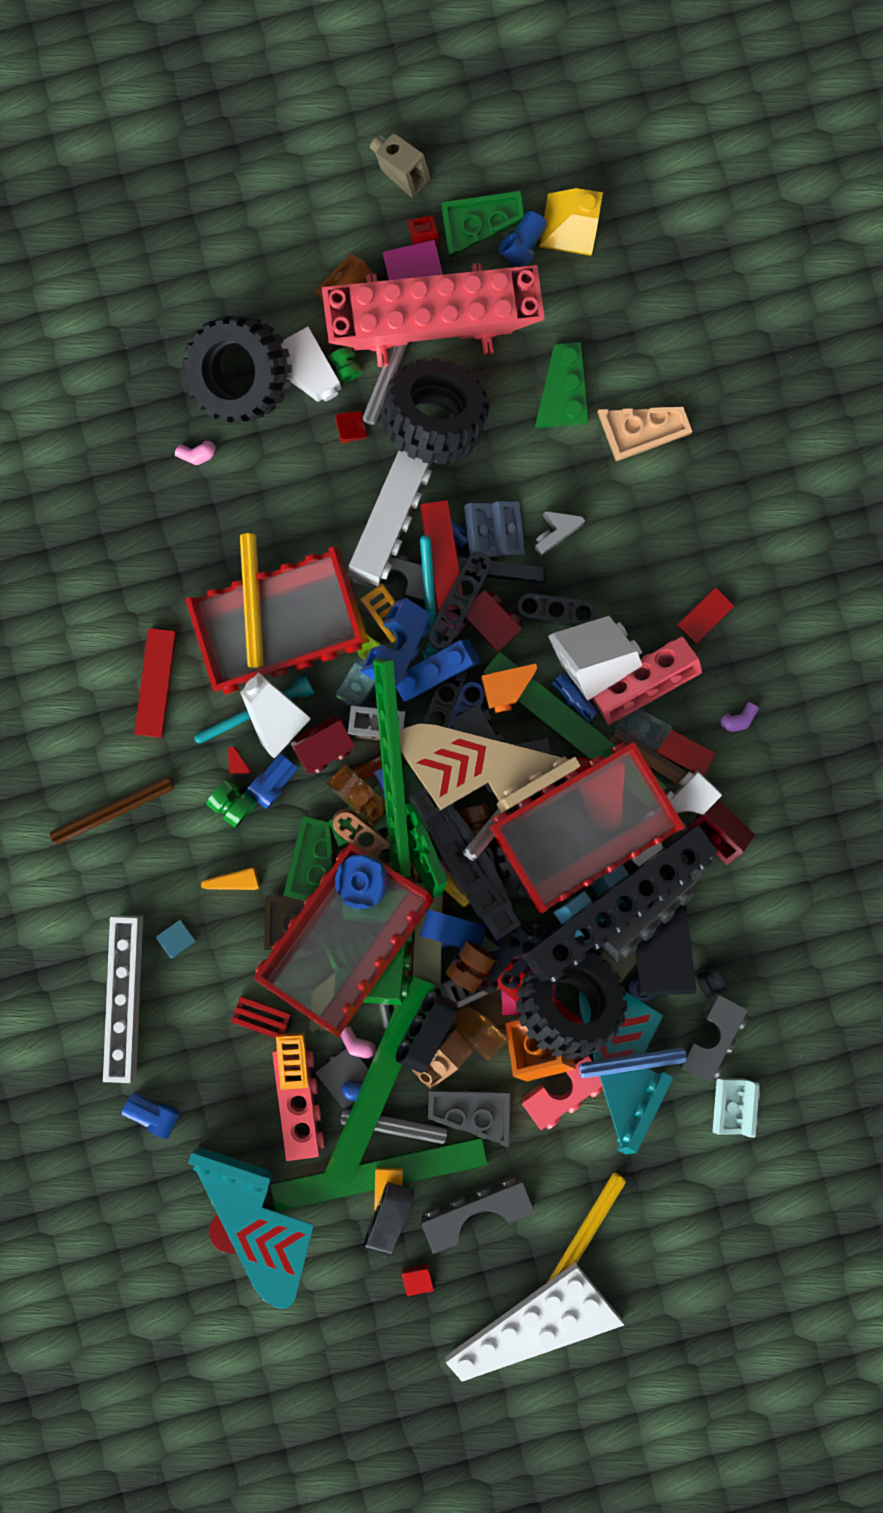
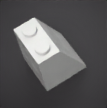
(596, 654)

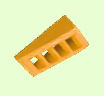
(372, 609)
(241, 879)
(292, 1038)

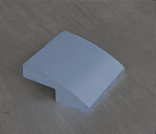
(495, 529)

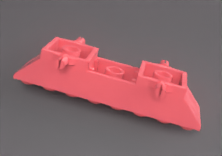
(433, 307)

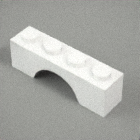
(694, 795)

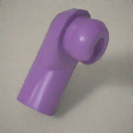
(740, 721)

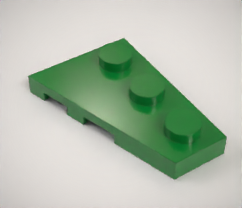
(423, 854)

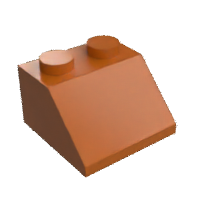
(506, 687)
(530, 1061)

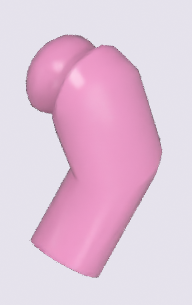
(198, 454)
(356, 1046)

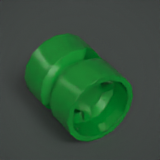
(231, 802)

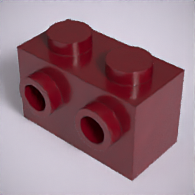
(492, 621)
(322, 744)
(724, 831)

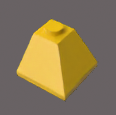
(571, 220)

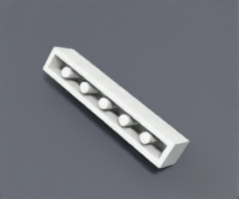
(389, 519)
(123, 998)

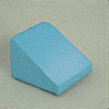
(175, 939)

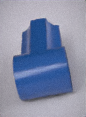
(519, 245)
(268, 786)
(156, 1117)

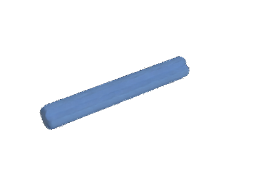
(632, 1062)

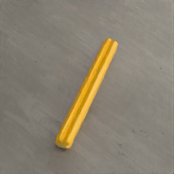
(251, 600)
(591, 1224)

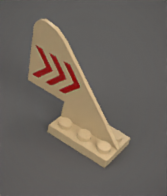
(460, 762)

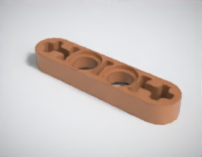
(378, 844)

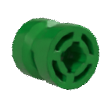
(345, 364)

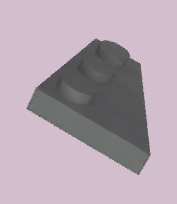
(473, 1111)

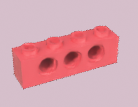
(659, 681)
(298, 1145)

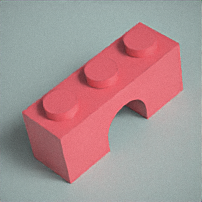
(547, 1108)

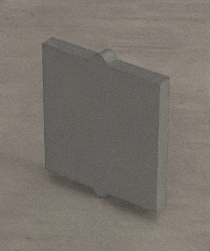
(339, 1070)

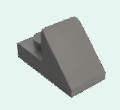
(563, 527)

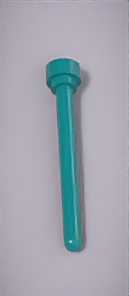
(429, 589)
(300, 688)

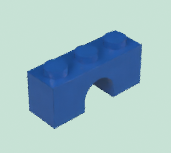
(409, 625)
(437, 669)

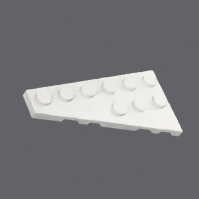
(548, 1319)

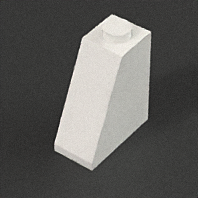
(310, 367)
(272, 714)

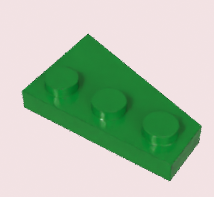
(479, 218)
(564, 390)
(309, 859)

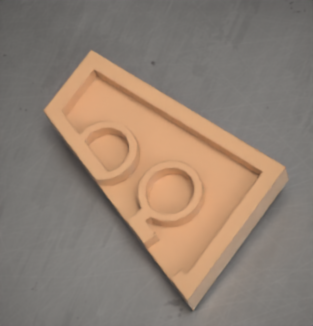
(642, 429)

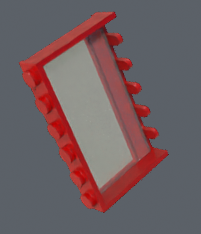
(304, 618)
(586, 825)
(340, 952)

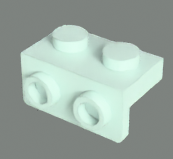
(736, 1106)

